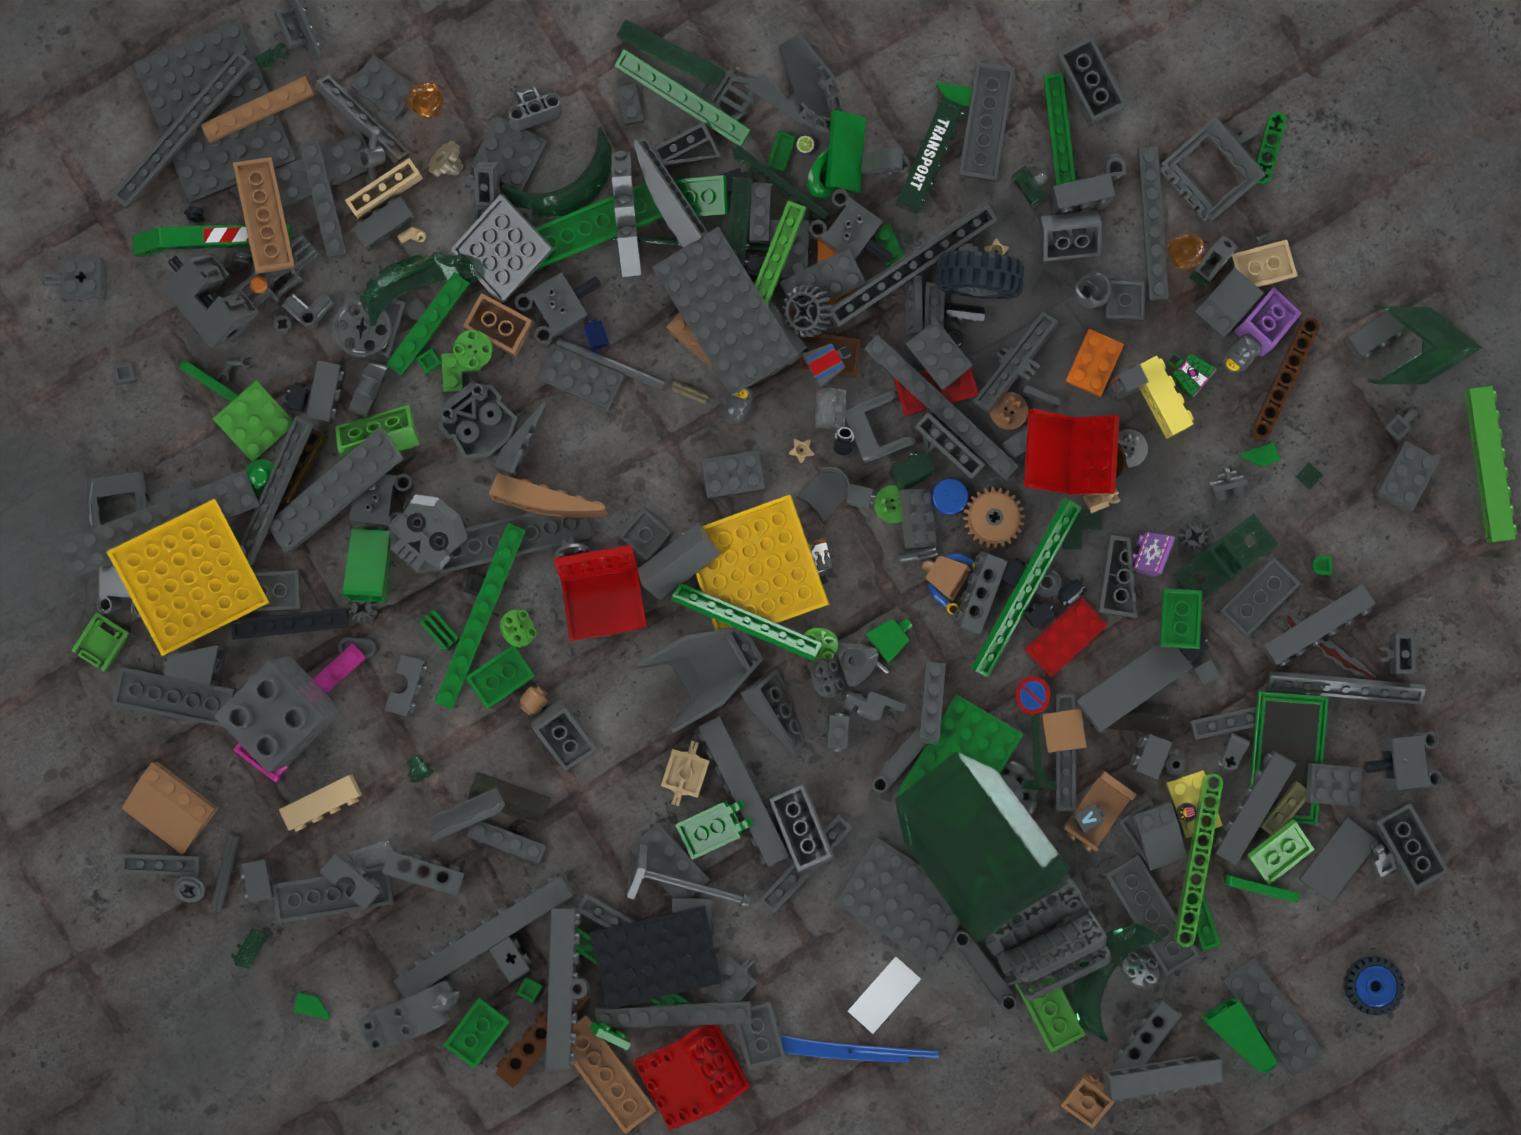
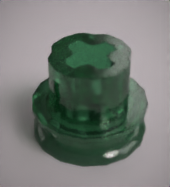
(418, 769)

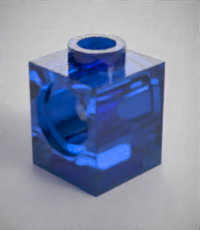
(596, 334)

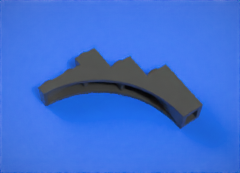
(625, 213)

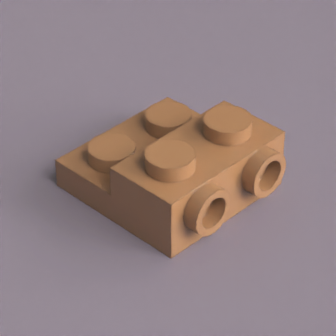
(1087, 1100)

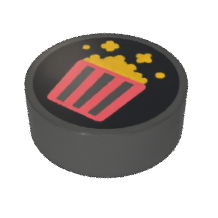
(1186, 812)

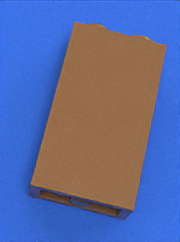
(1111, 798)

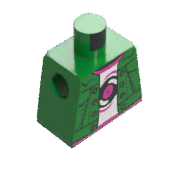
(1190, 374)

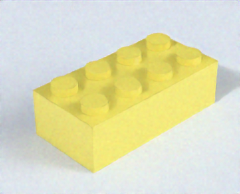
(1164, 400)

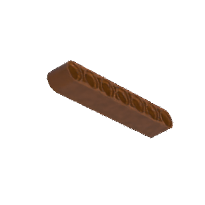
(1292, 373)

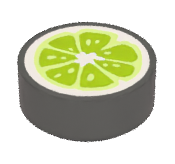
(805, 145)

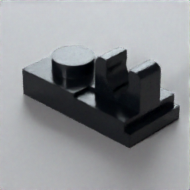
(960, 311)

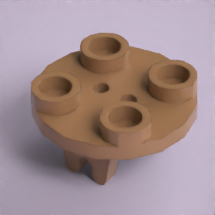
(1004, 418)

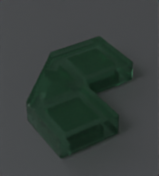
(1084, 521)

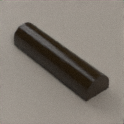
(308, 457)

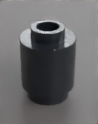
(843, 441)
(1071, 592)

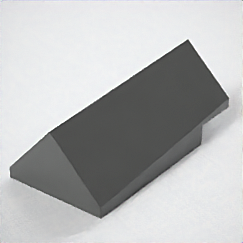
(678, 562)

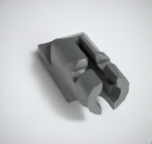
(872, 706)

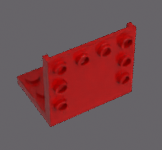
(1071, 453)
(601, 593)
(692, 1076)

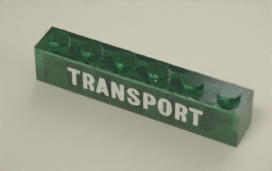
(929, 155)

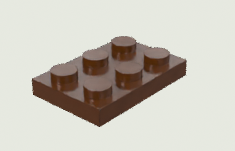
(838, 342)

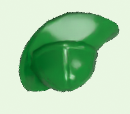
(817, 178)

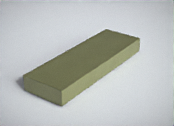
(1284, 808)

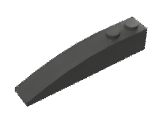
(668, 197)

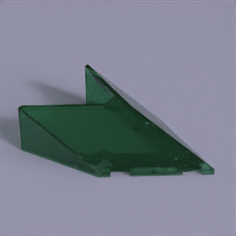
(1441, 345)

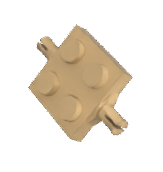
(685, 773)

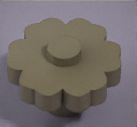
(446, 160)

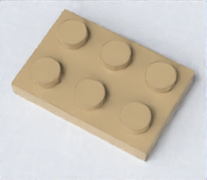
(1266, 263)

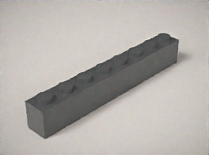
(742, 788)

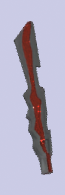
(1339, 657)

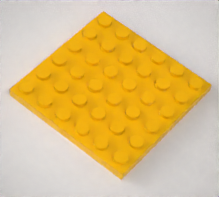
(763, 564)
(188, 577)

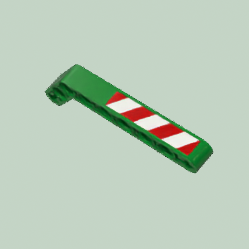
(191, 237)

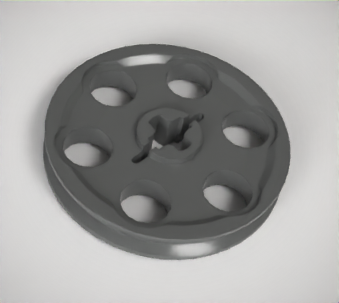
(352, 332)

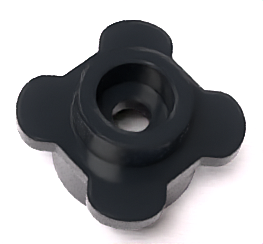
(194, 214)

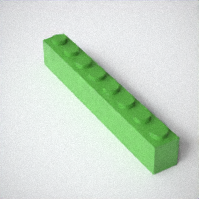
(1489, 464)

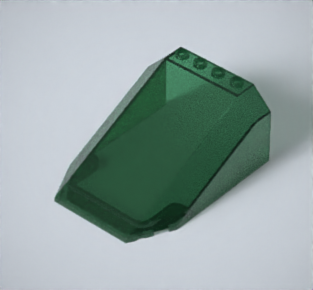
(978, 843)

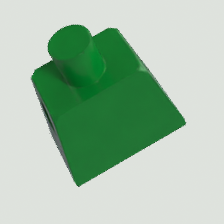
(890, 638)

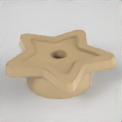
(996, 246)
(796, 450)

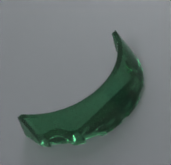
(573, 196)
(409, 275)
(1090, 988)

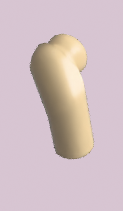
(412, 233)

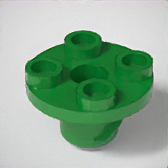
(258, 475)

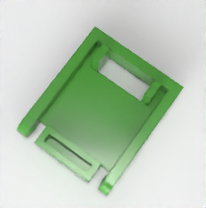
(98, 644)

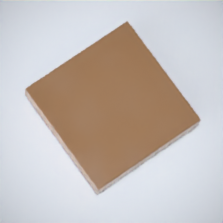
(1064, 730)

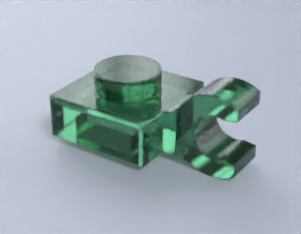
(268, 58)

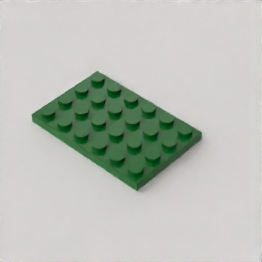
(971, 733)

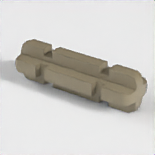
(690, 392)

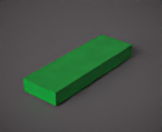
(1206, 930)

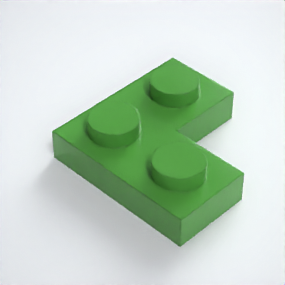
(453, 373)

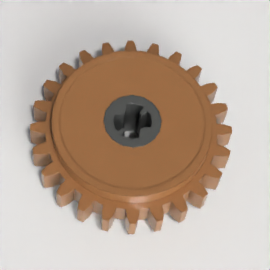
(1001, 529)

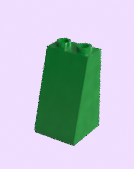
(368, 565)
(1237, 1029)

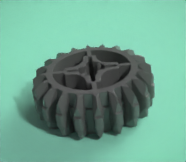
(815, 310)

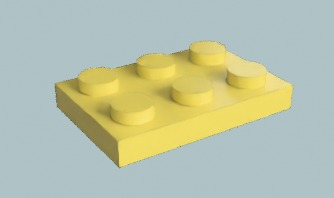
(1188, 790)

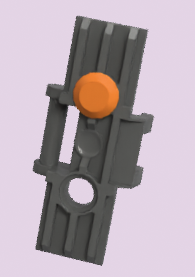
(260, 285)

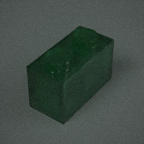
(911, 470)

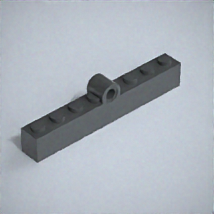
(562, 988)

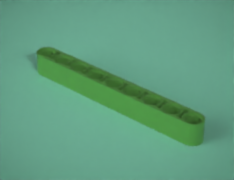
(1201, 869)

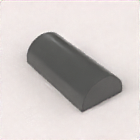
(801, 828)

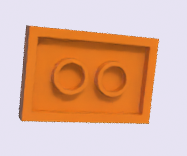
(1094, 362)

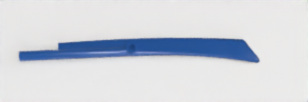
(852, 1052)

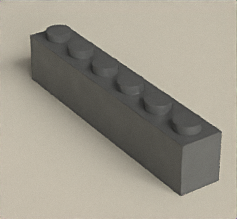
(1318, 625)
(1254, 807)
(1162, 1077)

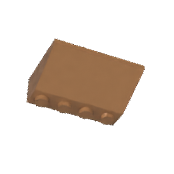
(169, 807)

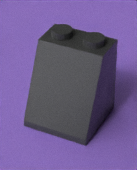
(197, 665)

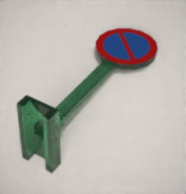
(1034, 698)

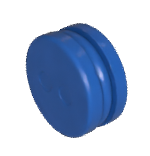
(949, 496)

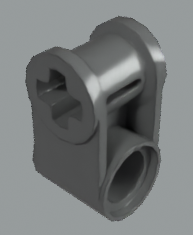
(1235, 749)

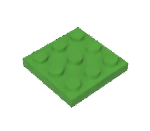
(254, 420)

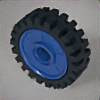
(1389, 987)

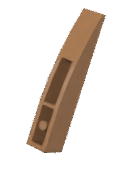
(542, 499)

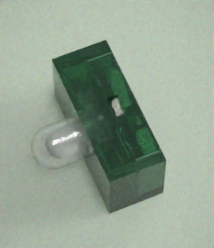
(1030, 186)

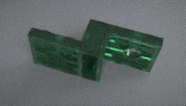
(1226, 557)

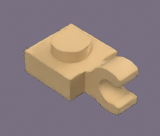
(1100, 501)

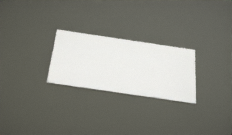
(884, 995)

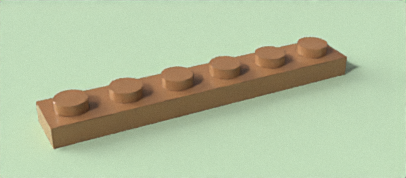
(257, 109)

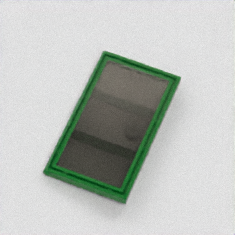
(1297, 730)

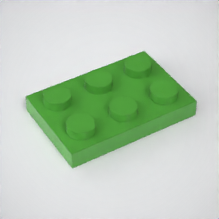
(1280, 852)

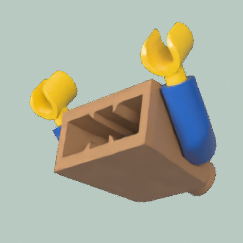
(947, 577)

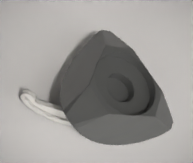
(857, 662)

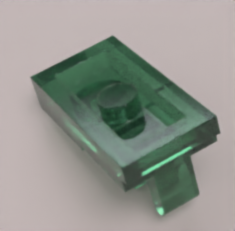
(250, 948)

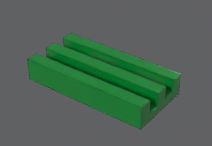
(447, 627)

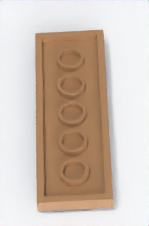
(263, 215)
(610, 1078)

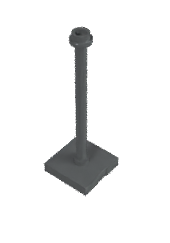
(639, 871)

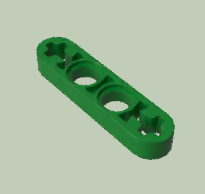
(1272, 149)
(207, 380)
(1261, 888)

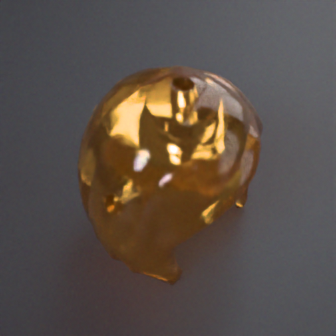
(425, 100)
(1186, 251)

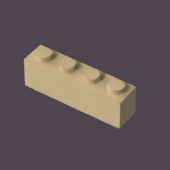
(383, 189)
(320, 802)

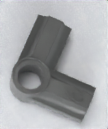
(317, 309)

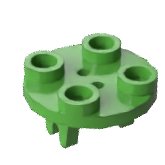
(466, 355)
(883, 505)
(514, 620)
(828, 640)

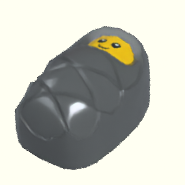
(1241, 354)
(737, 407)

